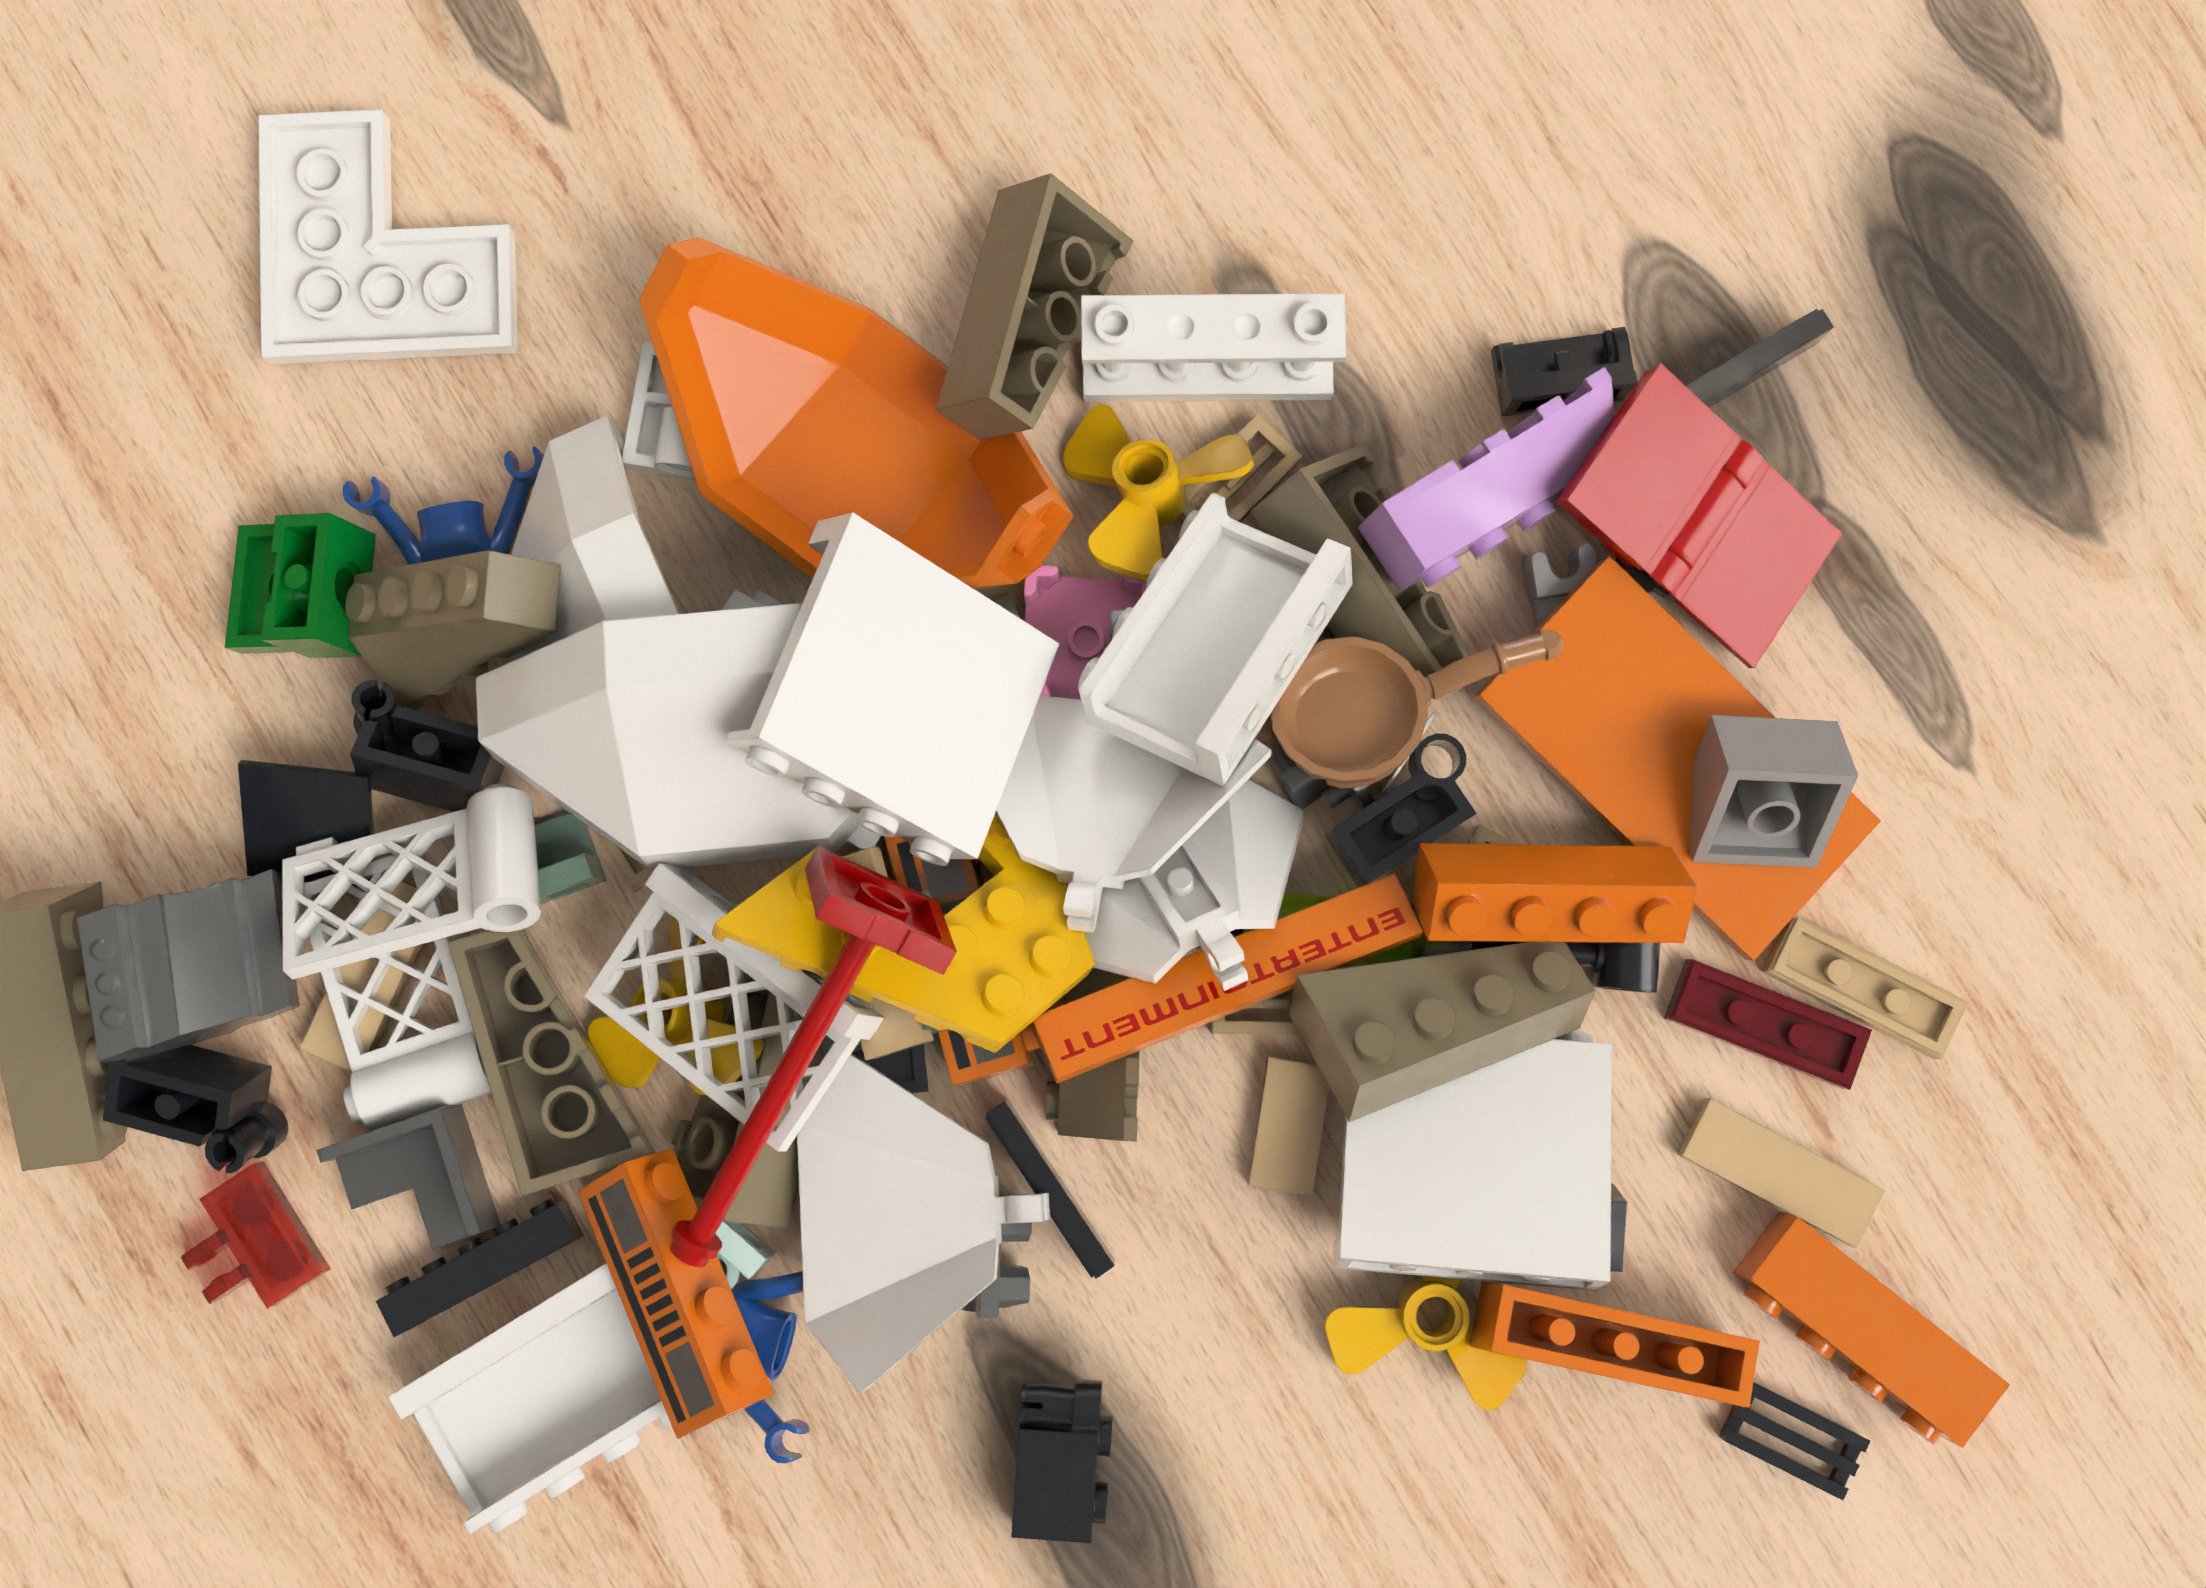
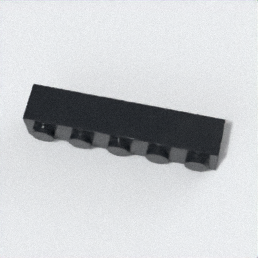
(478, 1266)

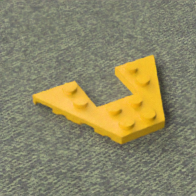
(1007, 937)

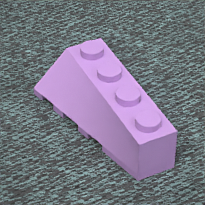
(1500, 484)

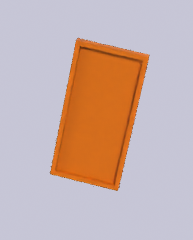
(1622, 731)

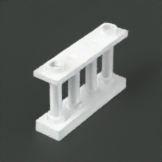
(1211, 347)

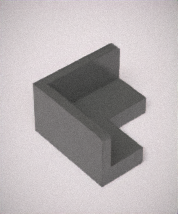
(424, 1154)

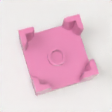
(1077, 617)

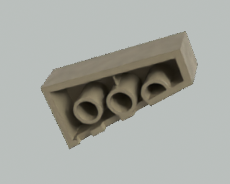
(1434, 1018)
(48, 1031)
(543, 1074)

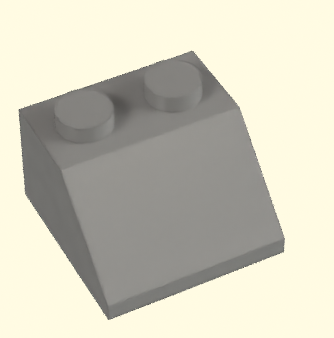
(1768, 790)

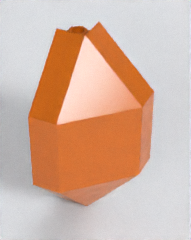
(829, 411)

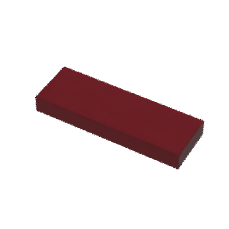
(1767, 1024)

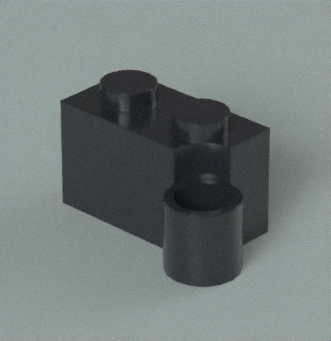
(1404, 817)

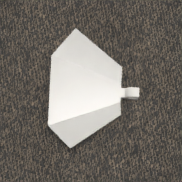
(1102, 805)
(1215, 882)
(894, 1220)

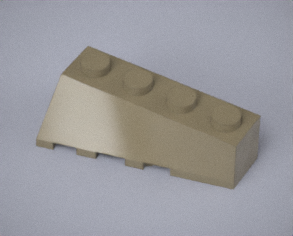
(1026, 305)
(1330, 503)
(449, 618)
(1103, 1099)
(708, 1138)

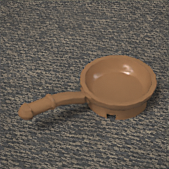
(1364, 707)

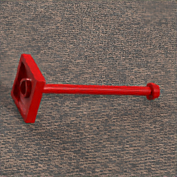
(874, 914)

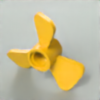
(1147, 484)
(633, 1063)
(1367, 1333)

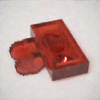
(263, 1236)

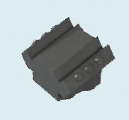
(185, 966)

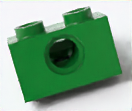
(295, 585)

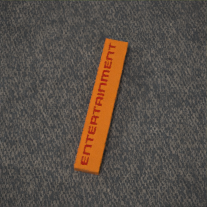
(1189, 995)

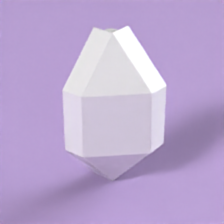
(590, 526)
(634, 731)

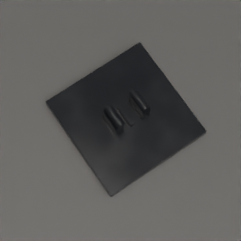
(299, 806)

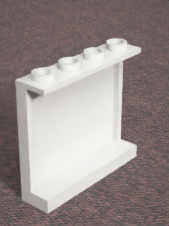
(899, 694)
(1488, 1174)

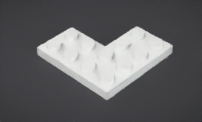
(347, 282)

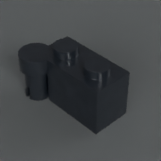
(418, 752)
(197, 1101)
(1058, 1461)

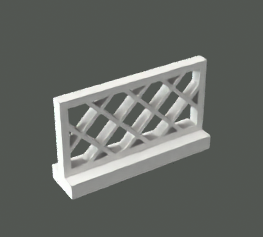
(697, 909)

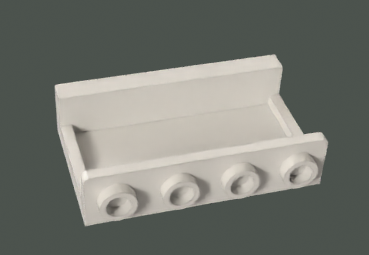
(1213, 641)
(537, 1401)

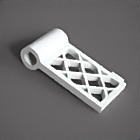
(493, 882)
(411, 1073)

